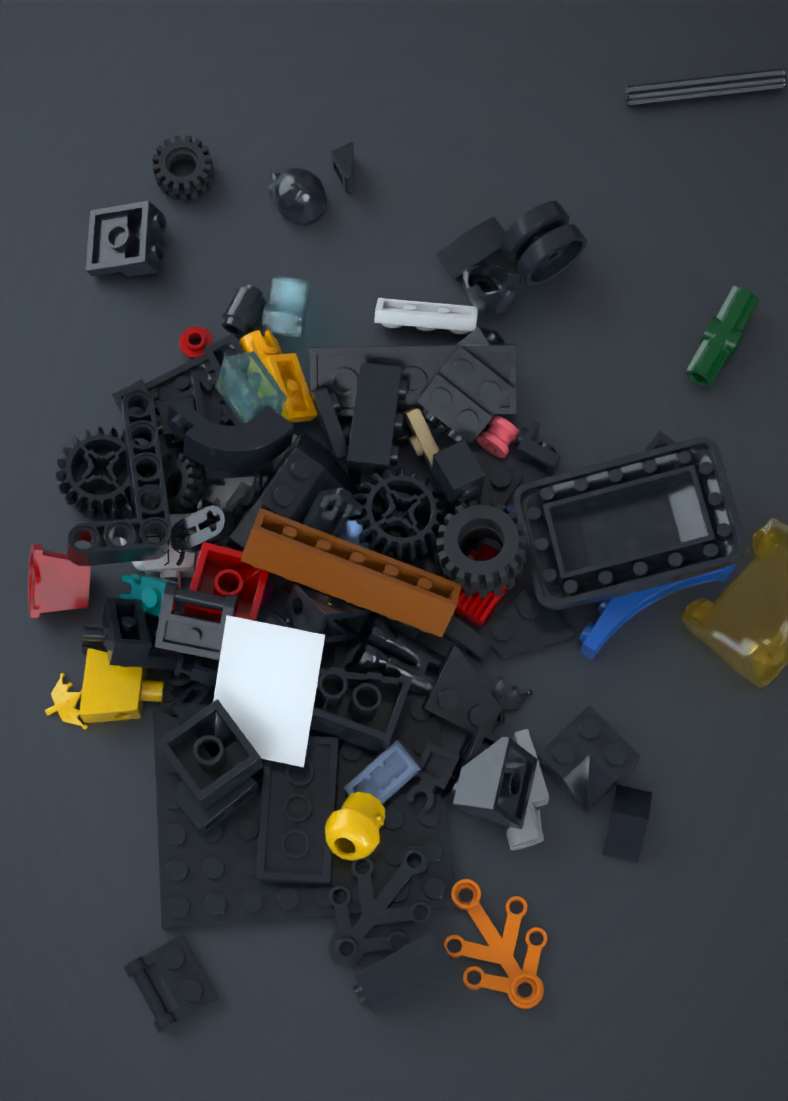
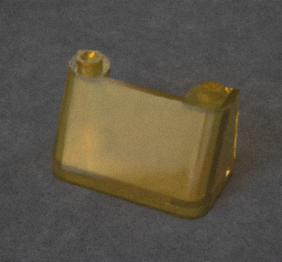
(751, 617)

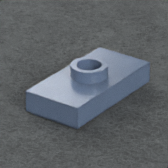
(386, 773)

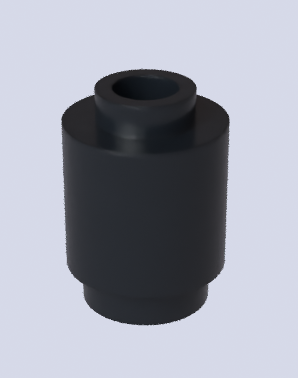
(243, 310)

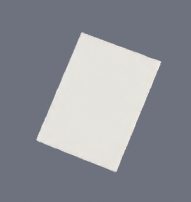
(270, 685)

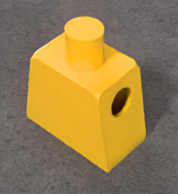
(115, 691)

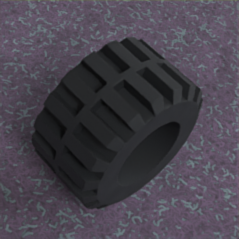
(475, 523)

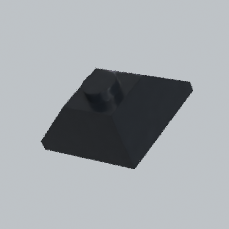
(497, 784)

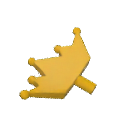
(65, 703)

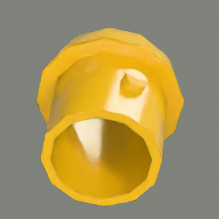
(354, 829)

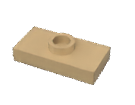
(422, 439)

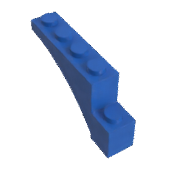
(622, 608)

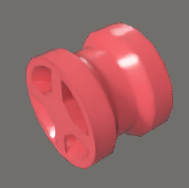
(498, 436)

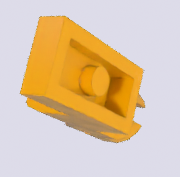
(285, 371)

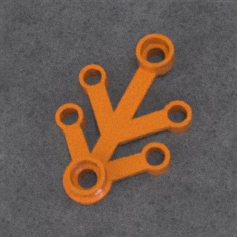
(499, 949)

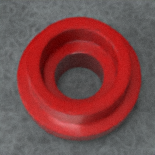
(194, 351)

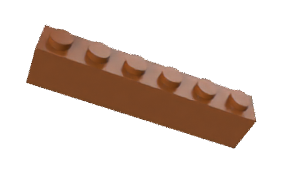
(351, 572)

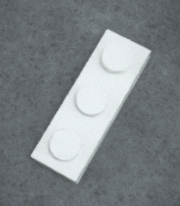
(426, 315)

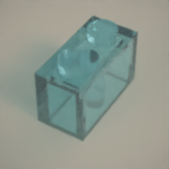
(248, 386)

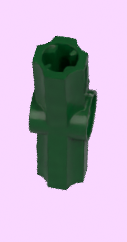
(722, 336)

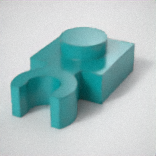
(148, 589)

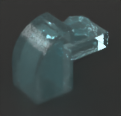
(287, 306)

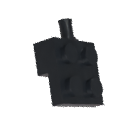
(130, 636)

